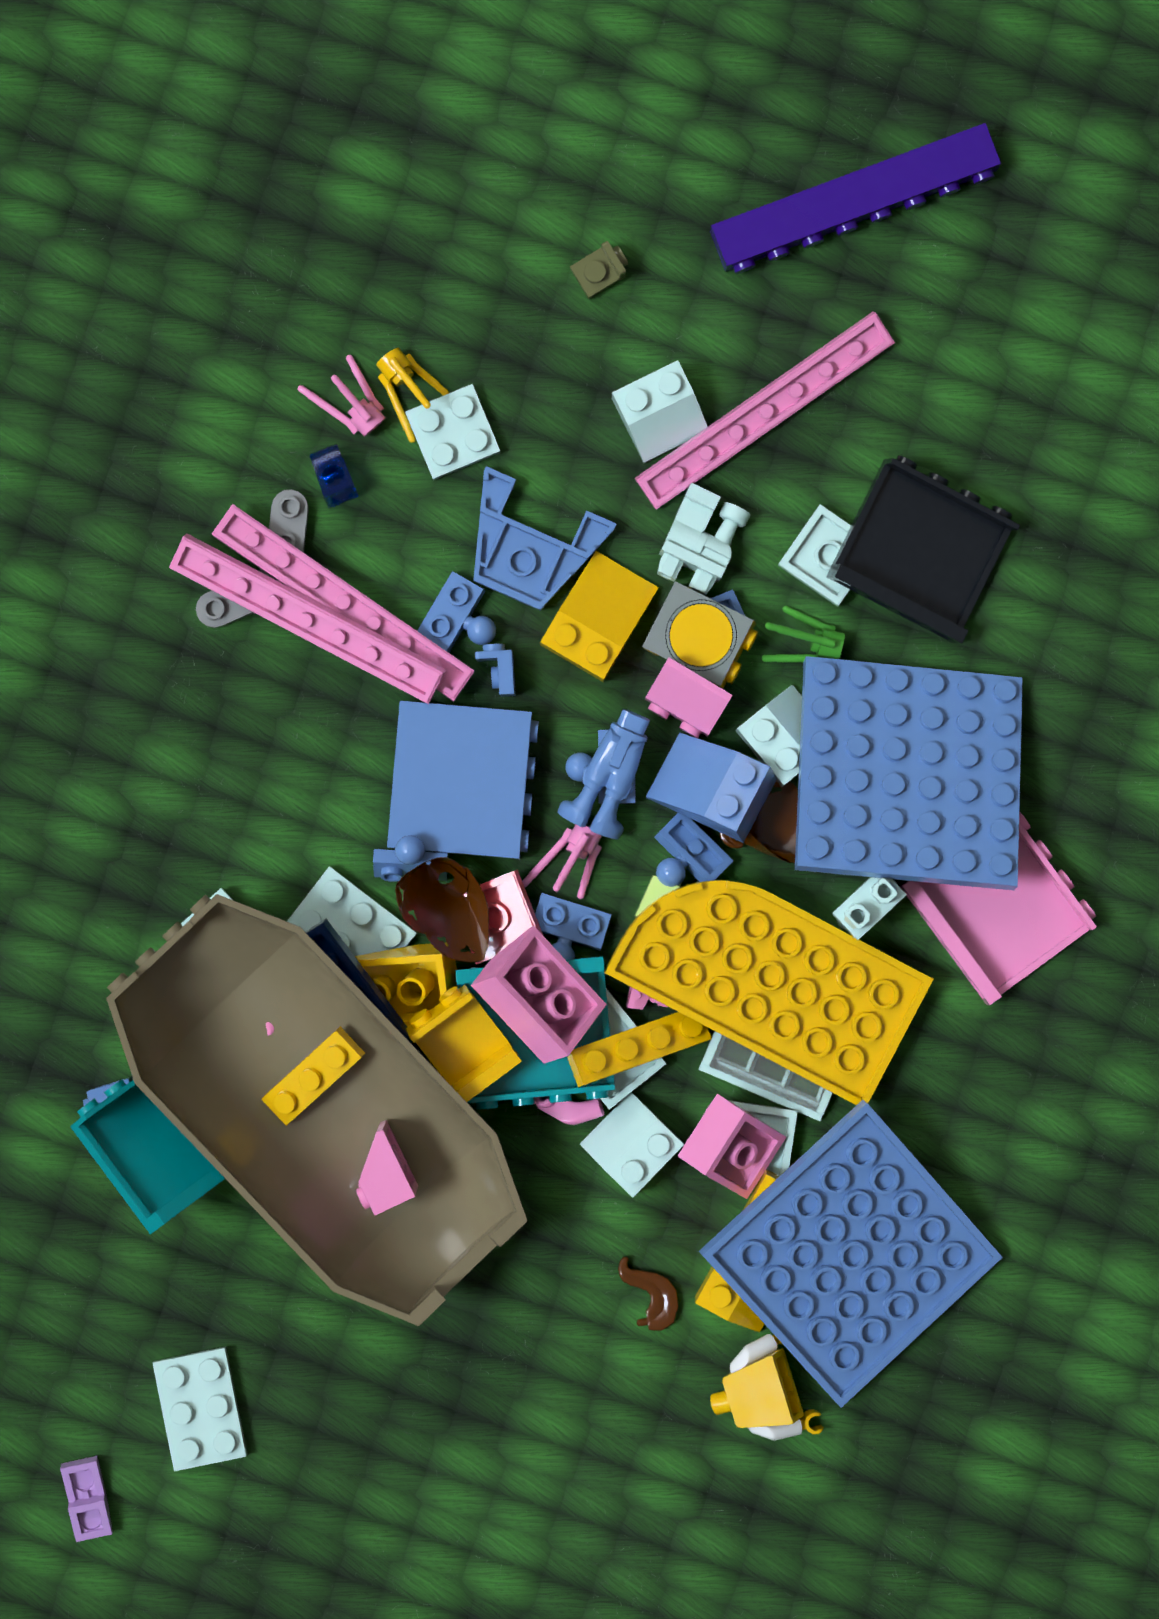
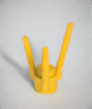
(397, 369)

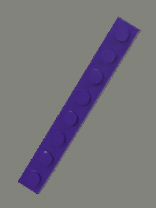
(855, 198)

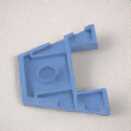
(521, 559)

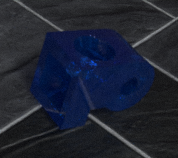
(333, 476)

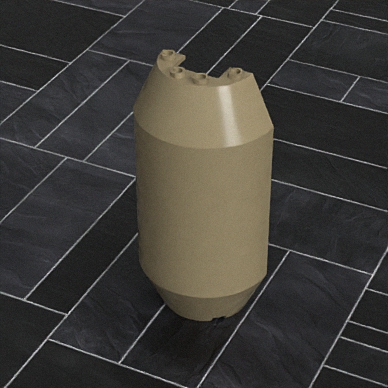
(205, 1060)

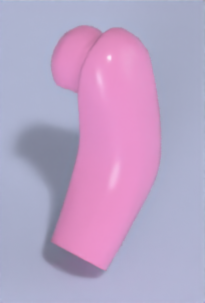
(571, 1112)

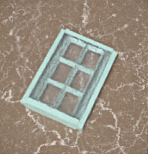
(763, 1077)

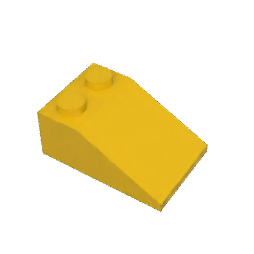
(598, 616)
(411, 977)

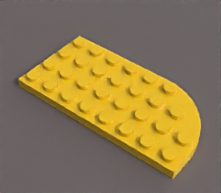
(773, 981)

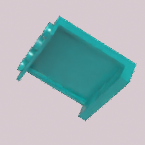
(531, 1076)
(144, 1154)

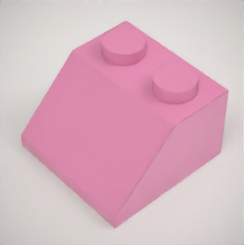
(687, 698)
(731, 1146)
(386, 1174)

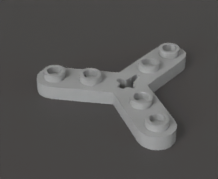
(289, 522)

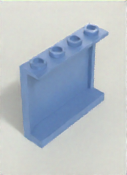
(462, 778)

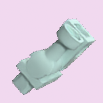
(698, 550)
(868, 905)

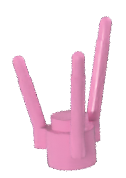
(364, 415)
(581, 843)

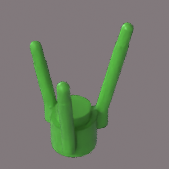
(826, 642)

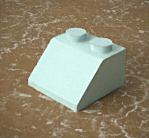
(659, 411)
(775, 734)
(631, 1144)

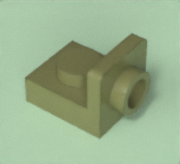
(600, 269)

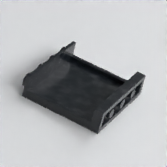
(921, 548)

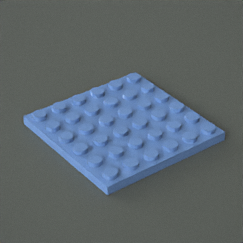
(909, 773)
(851, 1253)

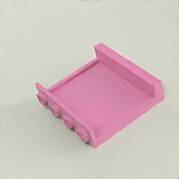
(1000, 932)

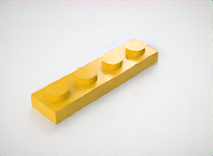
(635, 1047)

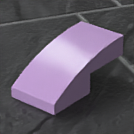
(86, 1498)

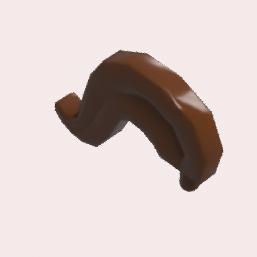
(663, 1295)

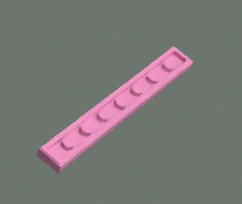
(764, 410)
(313, 580)
(307, 618)

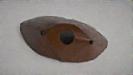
(776, 824)
(444, 910)

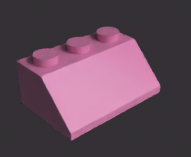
(539, 996)

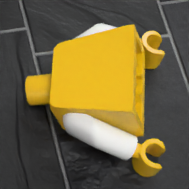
(763, 1393)

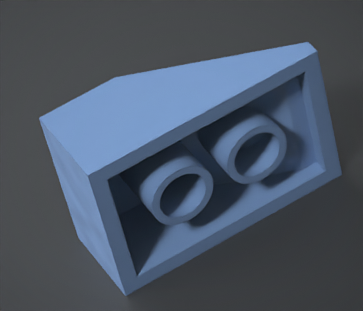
(713, 785)

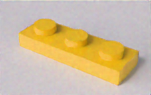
(313, 1076)

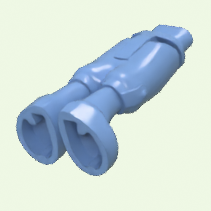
(611, 767)

